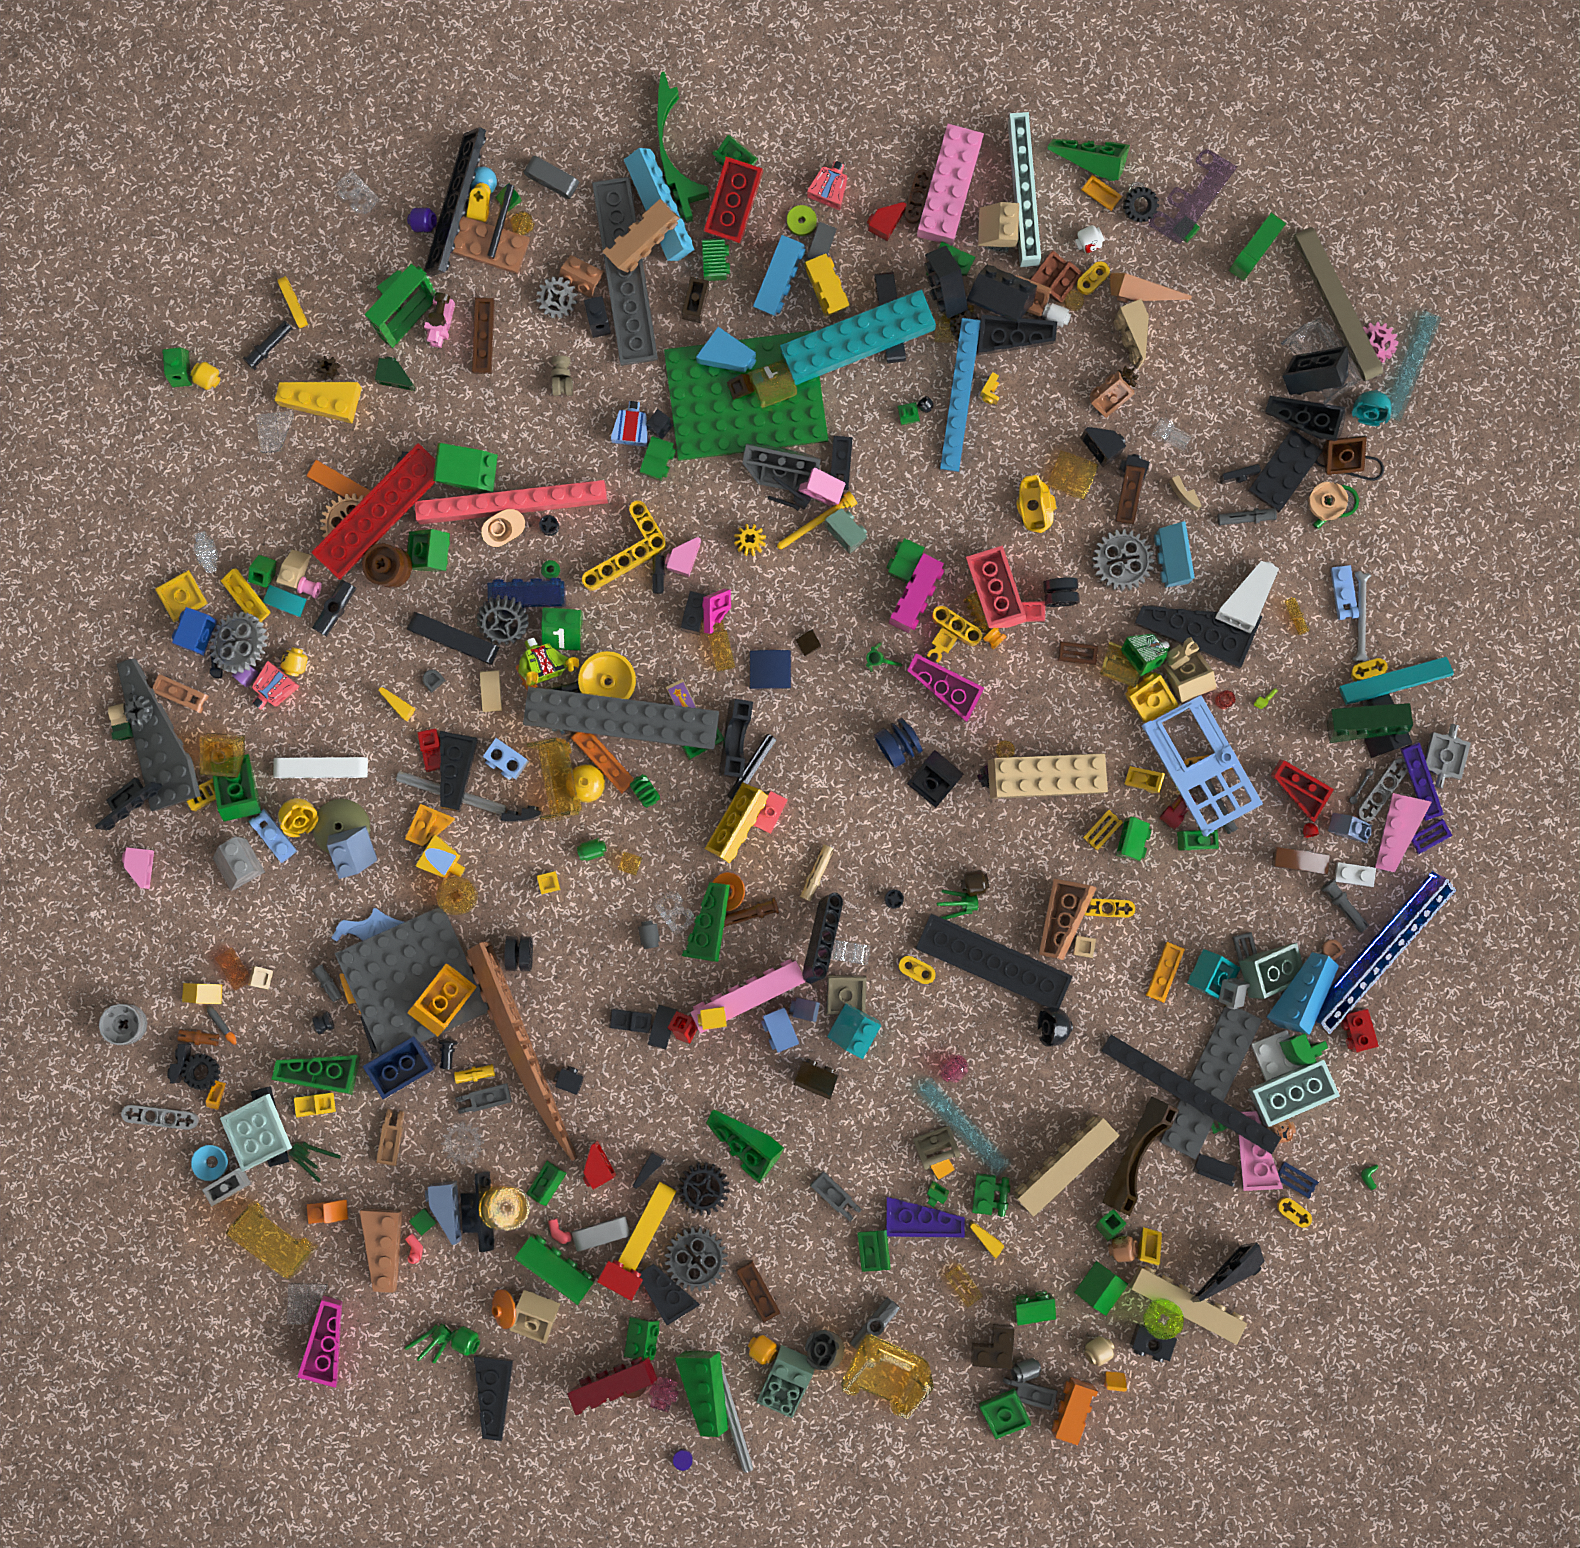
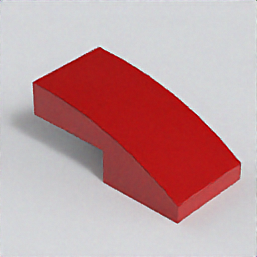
(430, 749)

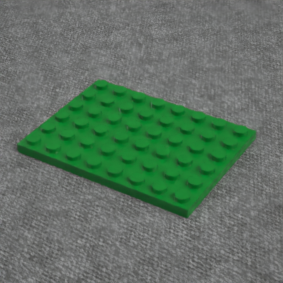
(717, 425)

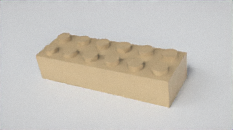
(1047, 776)
(1066, 1165)

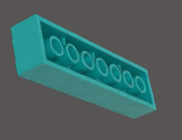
(858, 337)

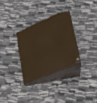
(740, 386)
(808, 642)

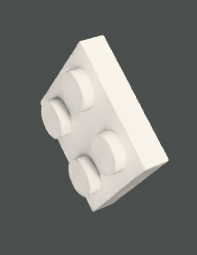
(1271, 1057)

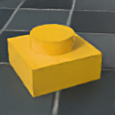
(548, 882)

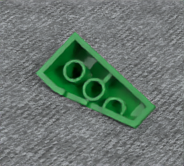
(1100, 160)

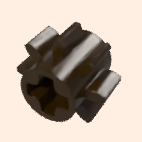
(333, 368)
(1129, 373)

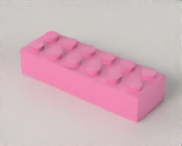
(950, 184)
(755, 992)

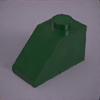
(392, 374)

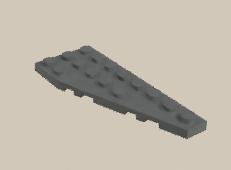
(157, 745)

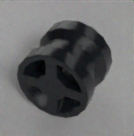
(546, 523)
(896, 897)
(323, 1023)

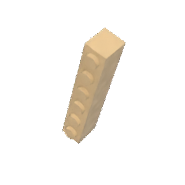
(1202, 1313)

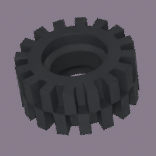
(1151, 209)
(212, 1074)

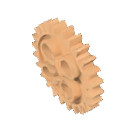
(335, 511)

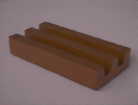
(1076, 660)

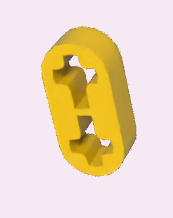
(1368, 666)
(1296, 1209)

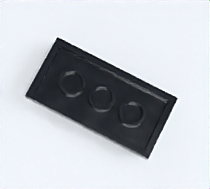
(1285, 470)

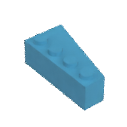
(779, 275)
(1305, 995)

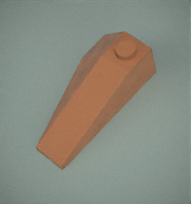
(1131, 288)

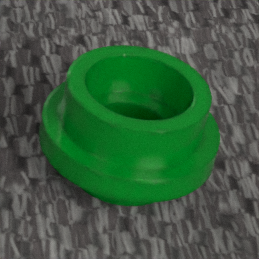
(556, 571)

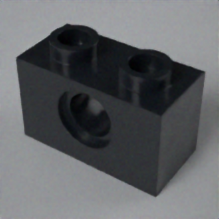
(693, 614)
(1140, 1341)

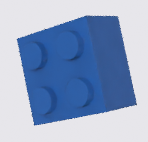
(194, 631)

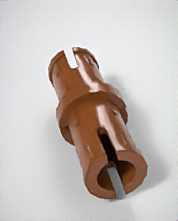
(198, 1037)

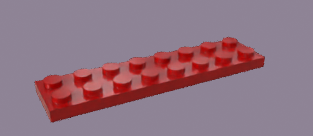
(377, 512)

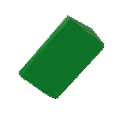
(546, 1183)

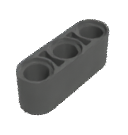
(551, 177)

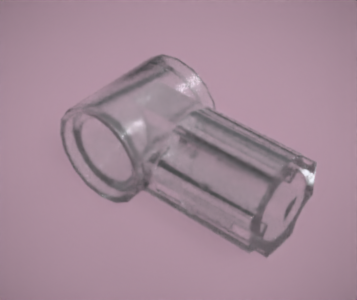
(1167, 432)

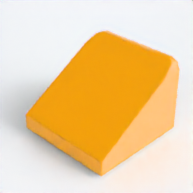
(942, 1168)
(1115, 1381)

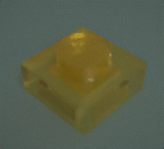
(630, 863)

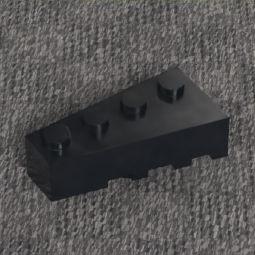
(1002, 335)

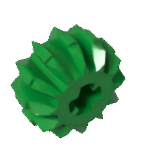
(644, 791)

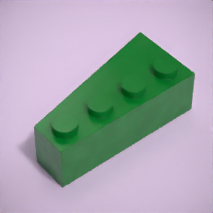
(705, 1390)

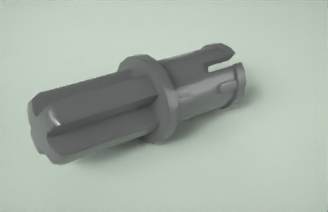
(327, 983)

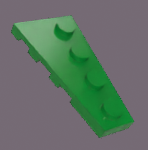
(708, 931)

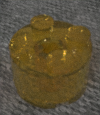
(452, 885)

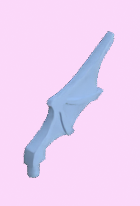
(375, 924)

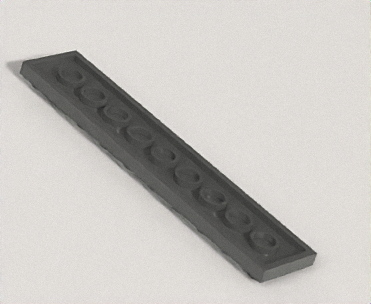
(629, 289)
(621, 718)

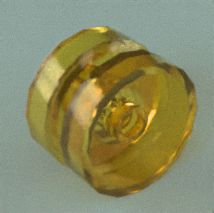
(504, 1208)

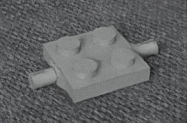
(1447, 755)

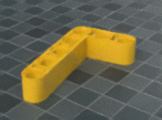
(629, 553)

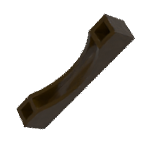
(1123, 1189)

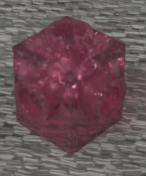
(663, 1394)

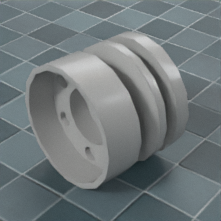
(111, 1024)

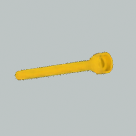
(847, 501)

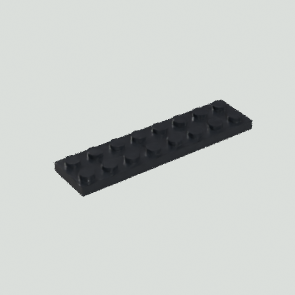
(454, 202)
(994, 962)

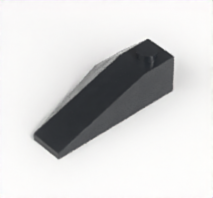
(1314, 418)
(1239, 1266)

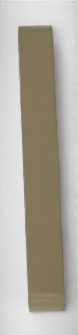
(1338, 304)

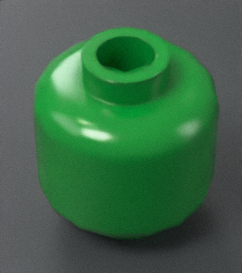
(464, 1341)

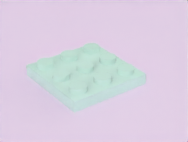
(255, 1132)

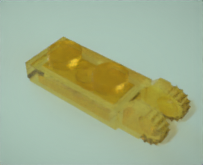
(721, 649)

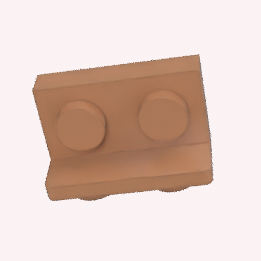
(1111, 394)

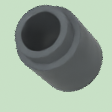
(649, 934)
(1025, 1370)

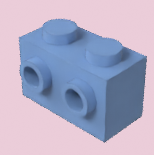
(780, 1030)

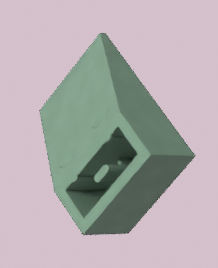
(786, 1382)

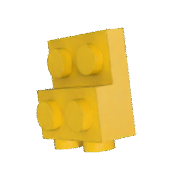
(1151, 697)

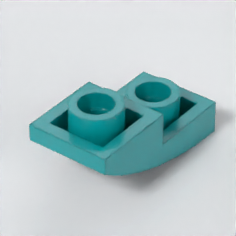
(284, 600)

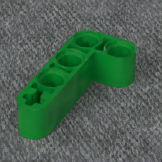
(1257, 246)

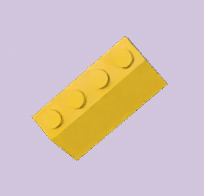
(736, 822)

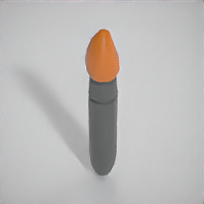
(221, 1025)

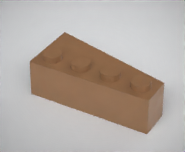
(642, 236)

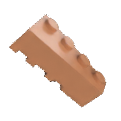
(1064, 914)
(382, 1244)

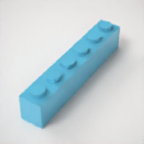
(651, 188)

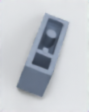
(805, 1009)

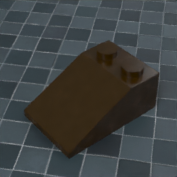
(816, 1079)

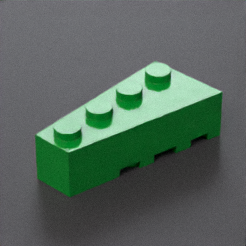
(324, 1073)

